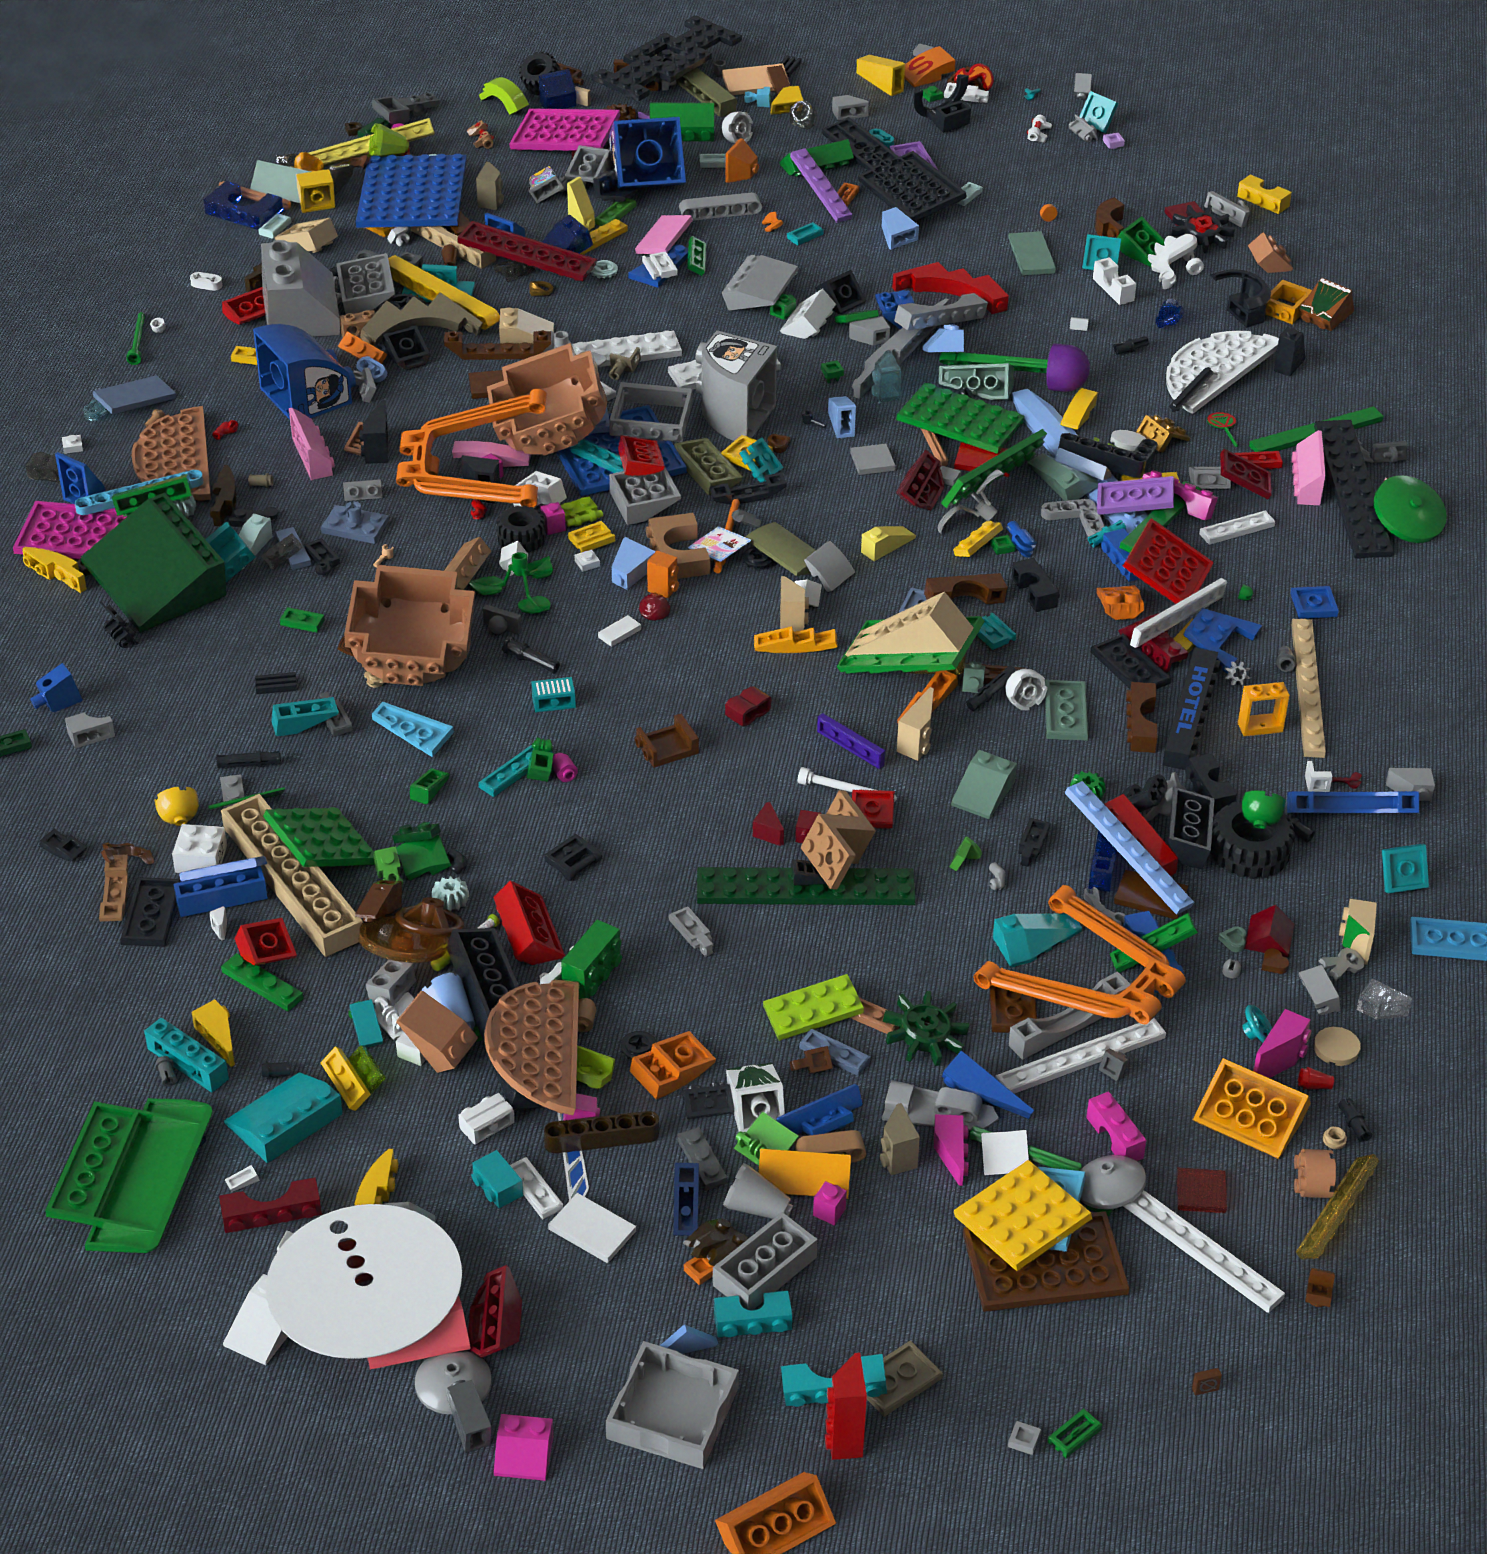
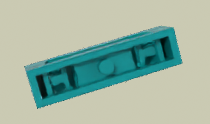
(187, 1054)

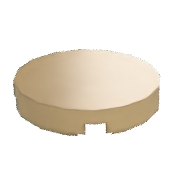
(1337, 1046)

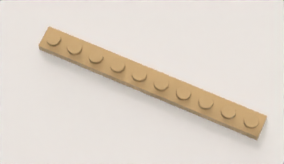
(1308, 689)

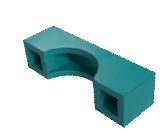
(805, 1387)

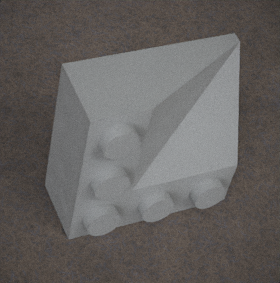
(642, 495)

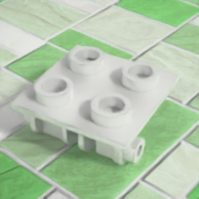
(388, 1015)

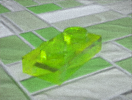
(367, 1068)

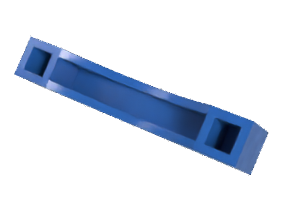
(1353, 802)

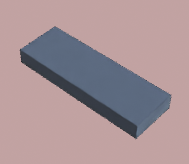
(300, 558)
(840, 1054)

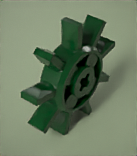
(925, 1028)

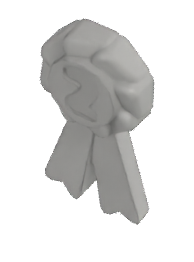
(1346, 961)

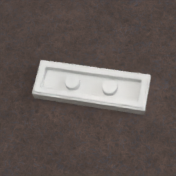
(536, 1189)

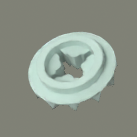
(604, 269)

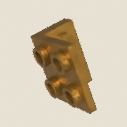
(1161, 431)

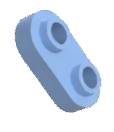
(377, 370)

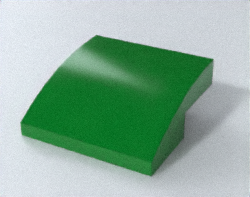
(423, 856)

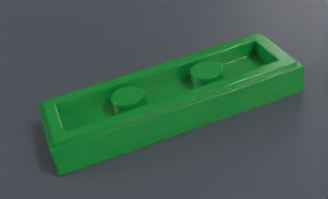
(696, 256)

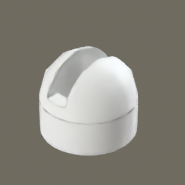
(159, 322)

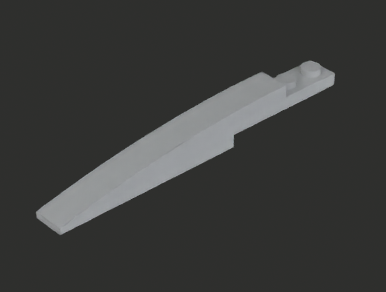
(900, 345)

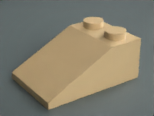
(310, 234)
(519, 325)
(915, 728)

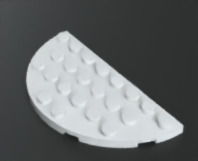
(1226, 353)

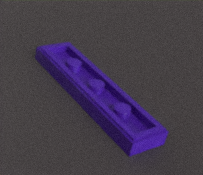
(851, 741)

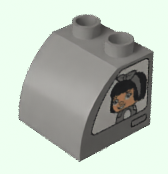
(736, 383)

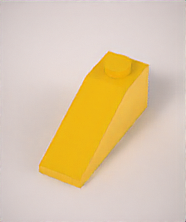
(213, 1024)

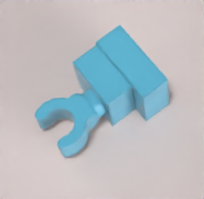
(763, 97)

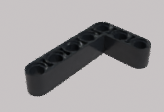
(1115, 459)

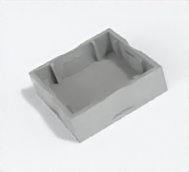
(672, 1405)

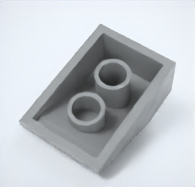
(589, 163)

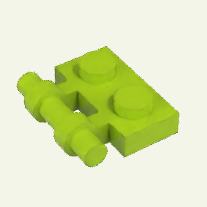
(581, 511)

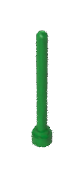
(134, 355)

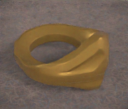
(535, 290)

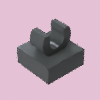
(1113, 1064)

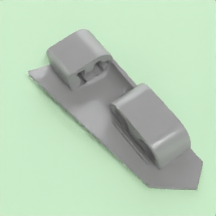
(924, 1103)

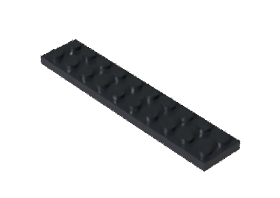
(1353, 489)

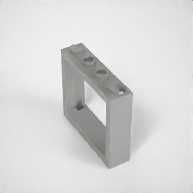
(651, 395)

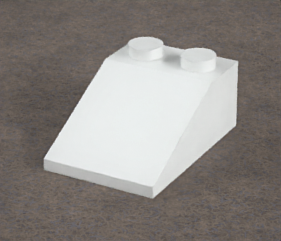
(254, 1328)

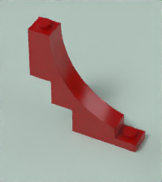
(958, 282)

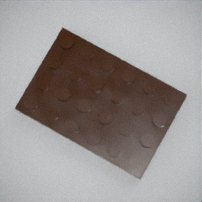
(1083, 1272)

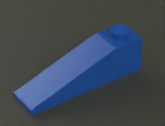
(970, 1077)

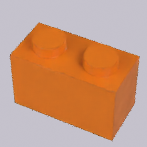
(662, 574)

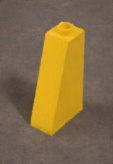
(883, 73)

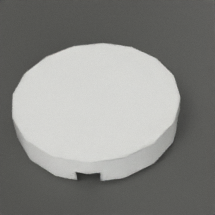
(1126, 439)

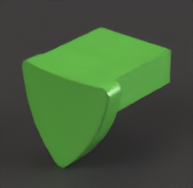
(967, 849)

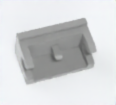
(1320, 989)

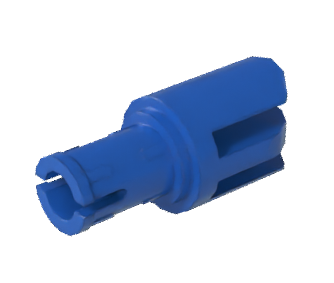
(1022, 539)

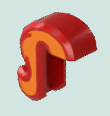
(978, 71)

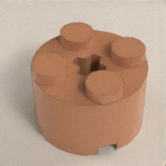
(1315, 1173)

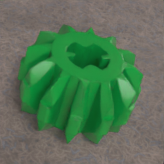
(1093, 781)

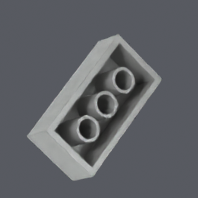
(765, 1261)

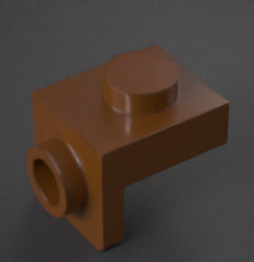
(1320, 1287)

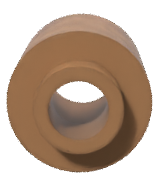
(586, 1014)

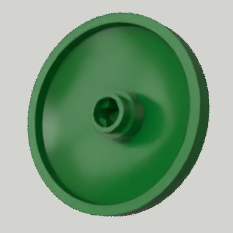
(1410, 509)

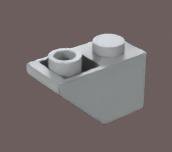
(870, 331)

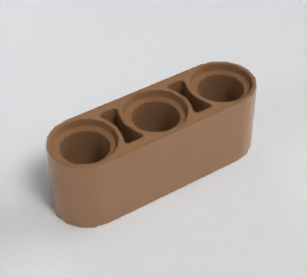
(834, 1143)

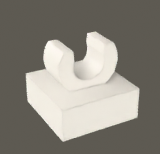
(397, 234)

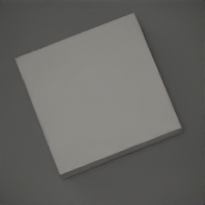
(872, 459)

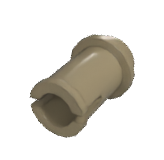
(261, 480)

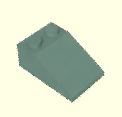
(985, 784)

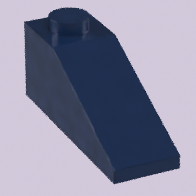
(686, 1198)

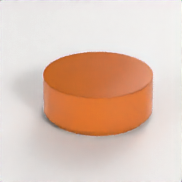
(1048, 212)

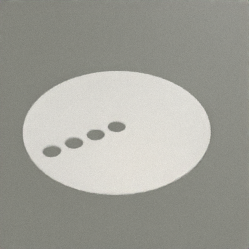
(411, 1290)

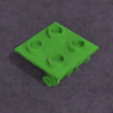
(764, 1134)

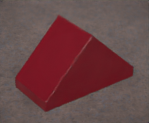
(768, 826)

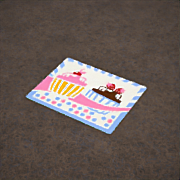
(720, 543)

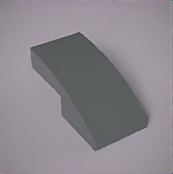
(746, 518)

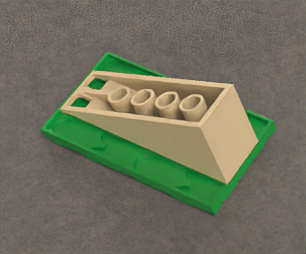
(920, 638)

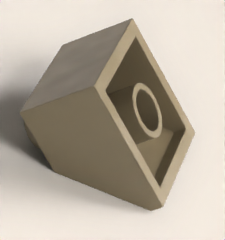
(489, 187)
(899, 1143)

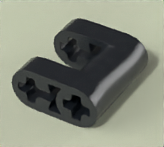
(1148, 796)

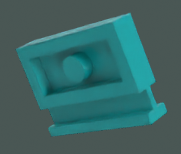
(995, 632)

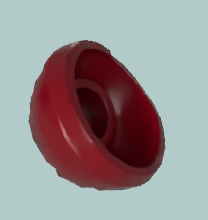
(654, 607)

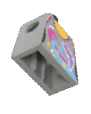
(544, 184)

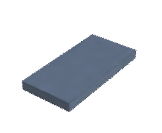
(134, 394)

